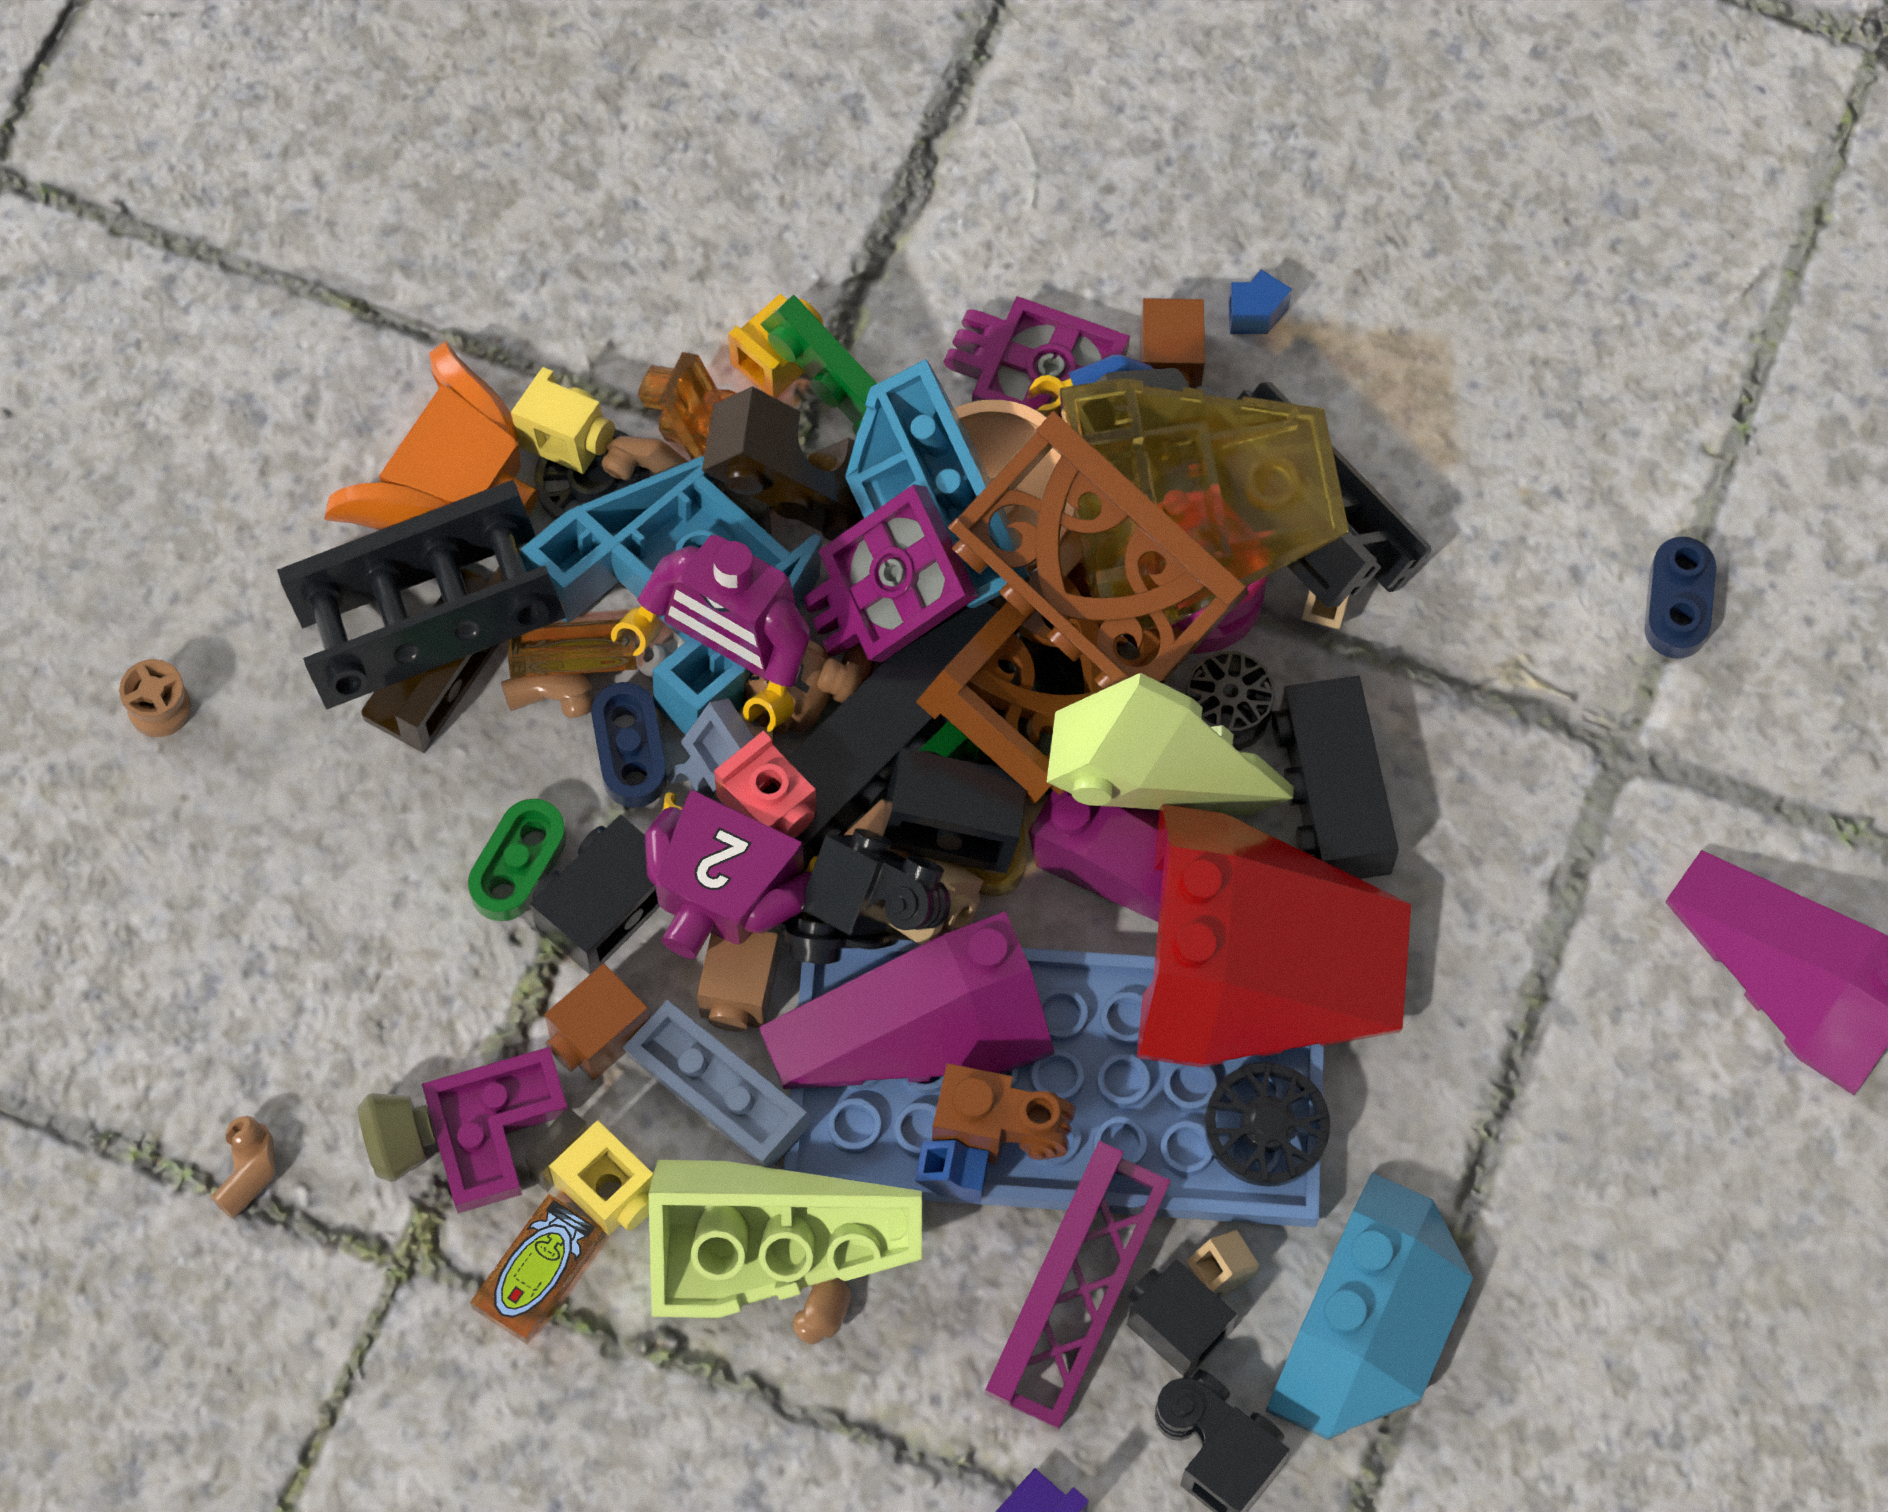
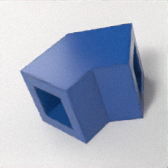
(1257, 304)
(952, 1169)

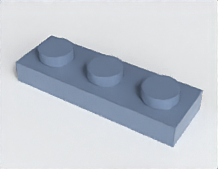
(718, 1085)

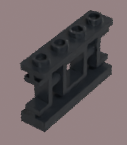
(1377, 540)

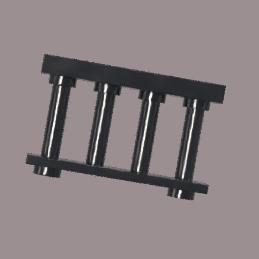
(406, 556)

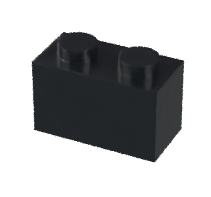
(953, 810)
(598, 896)

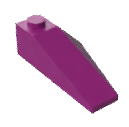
(1101, 850)
(1798, 961)
(945, 1002)

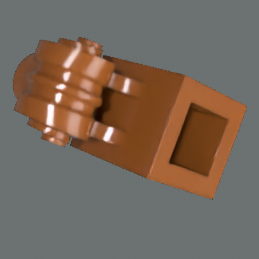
(986, 1111)

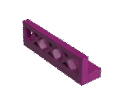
(1052, 1277)

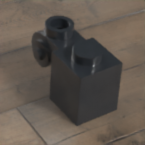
(865, 886)
(1237, 1450)

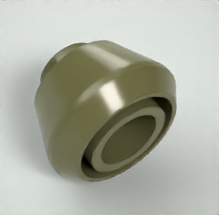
(394, 1134)

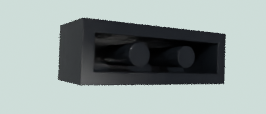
(1336, 776)

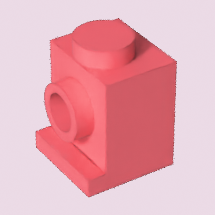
(750, 772)

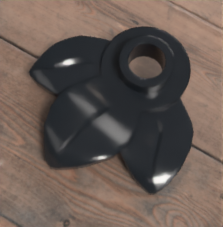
(821, 943)

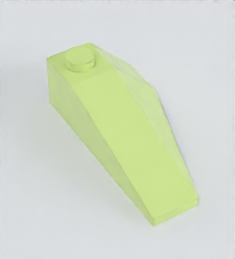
(1151, 748)
(759, 1232)

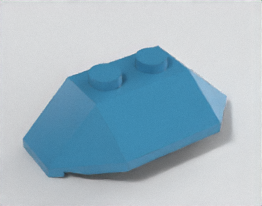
(919, 439)
(1375, 1315)

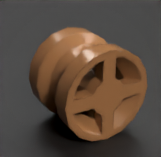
(149, 683)

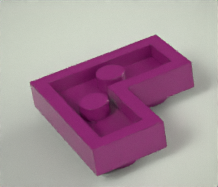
(476, 1111)

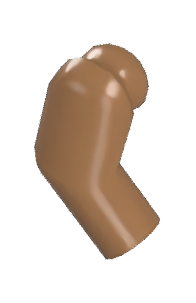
(629, 452)
(845, 677)
(569, 689)
(252, 1165)
(823, 1311)

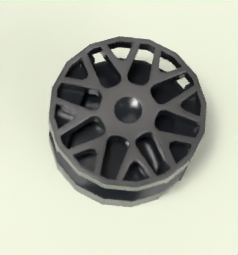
(1233, 695)

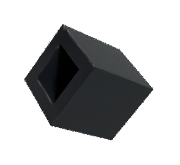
(1179, 1317)

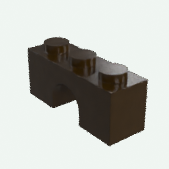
(759, 455)

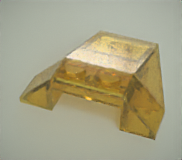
(1235, 474)

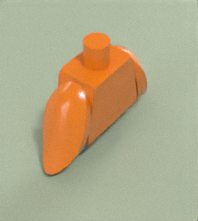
(451, 452)

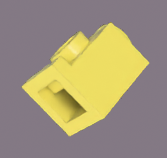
(561, 423)
(600, 1159)

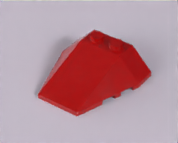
(1264, 947)

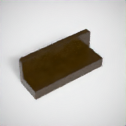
(422, 704)

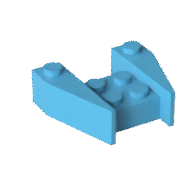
(625, 539)

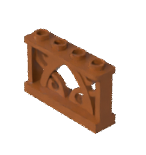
(1078, 473)
(976, 681)

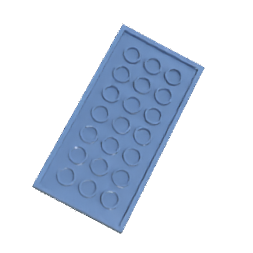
(1125, 1101)

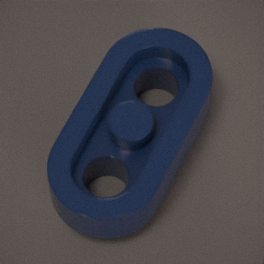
(1680, 592)
(629, 748)

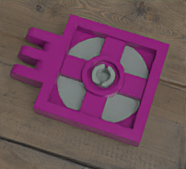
(1027, 345)
(890, 578)

